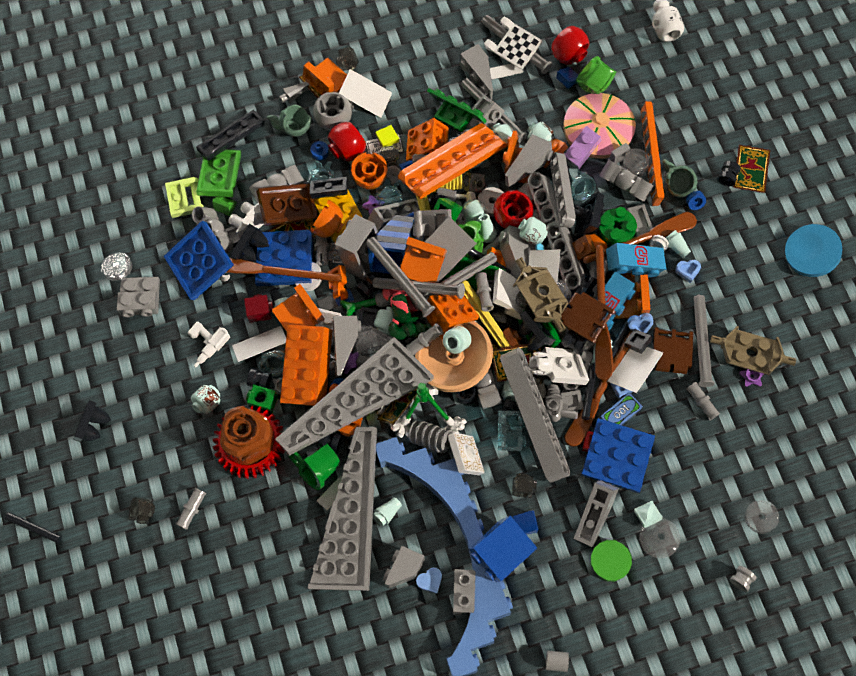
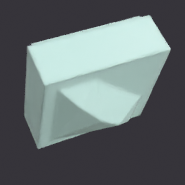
(648, 514)

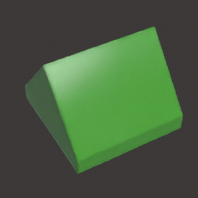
(224, 205)

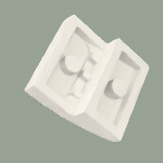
(505, 294)

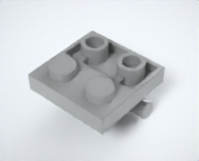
(428, 221)

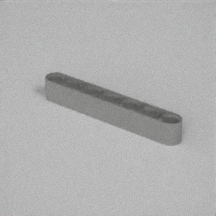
(563, 237)
(535, 415)

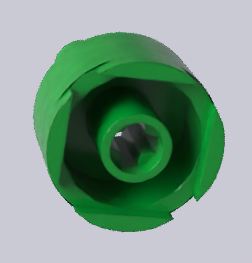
(617, 226)

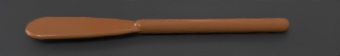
(679, 223)
(247, 267)
(603, 347)
(579, 427)

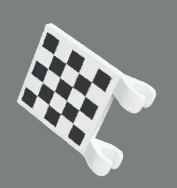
(516, 45)

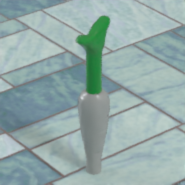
(352, 307)

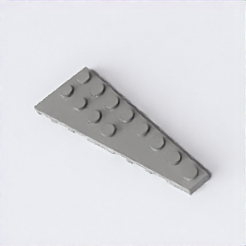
(374, 384)
(346, 545)

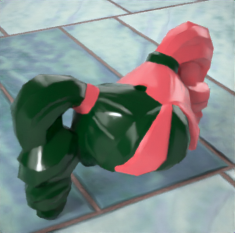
(403, 313)

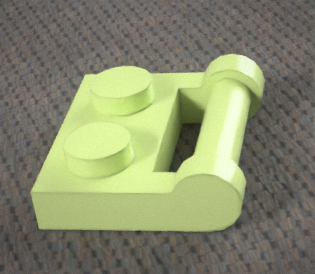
(178, 198)

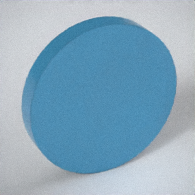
(813, 250)

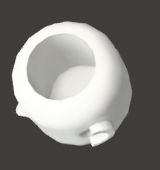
(667, 21)

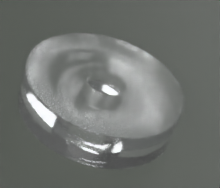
(116, 266)
(755, 523)

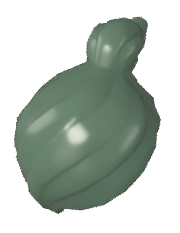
(292, 120)
(680, 179)

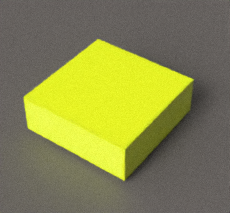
(387, 136)

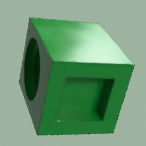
(269, 402)

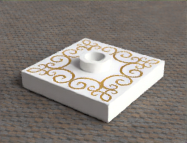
(465, 454)

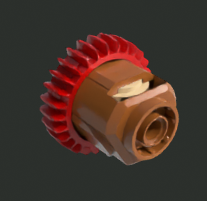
(248, 441)

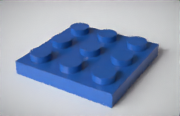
(285, 250)
(198, 260)
(618, 455)

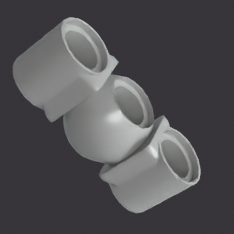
(289, 176)
(626, 180)
(209, 215)
(488, 391)

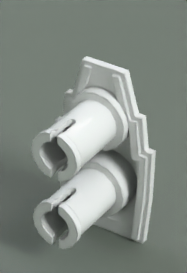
(253, 216)

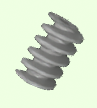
(429, 436)

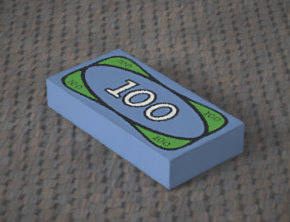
(622, 410)

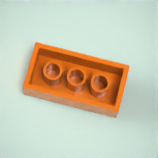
(306, 364)

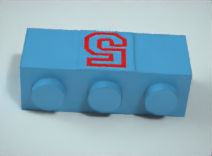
(636, 259)
(616, 294)

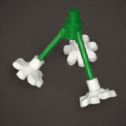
(424, 394)

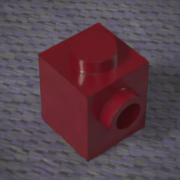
(258, 308)

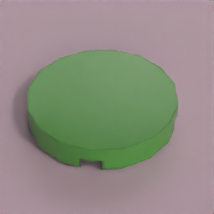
(611, 560)

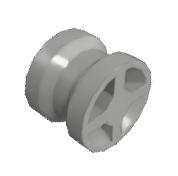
(743, 578)

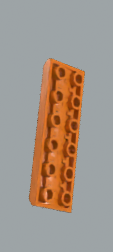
(451, 160)

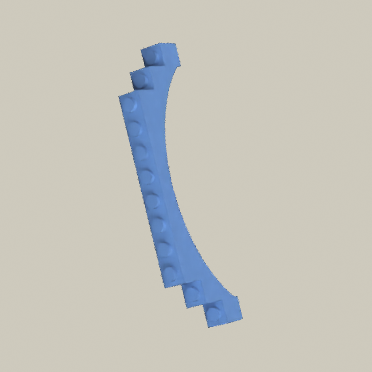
(450, 488)

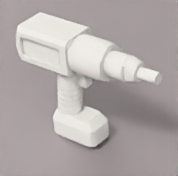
(213, 342)

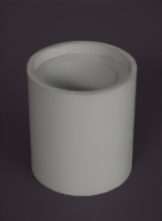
(557, 661)

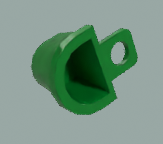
(317, 467)

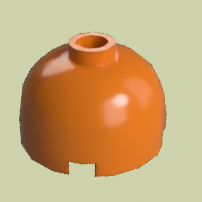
(369, 170)
(328, 221)

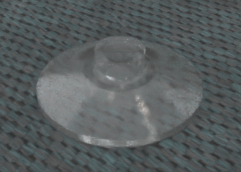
(653, 545)

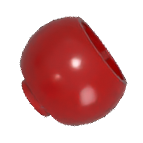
(570, 45)
(346, 141)
(517, 201)

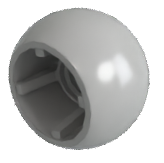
(331, 110)

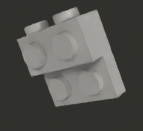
(138, 296)

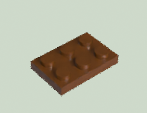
(286, 204)

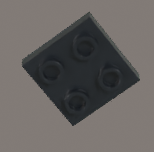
(588, 215)

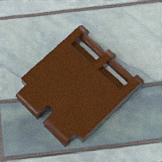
(586, 316)
(676, 350)

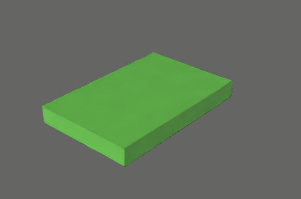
(219, 174)

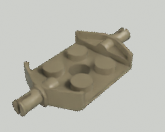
(545, 307)
(768, 351)

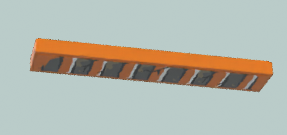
(651, 149)

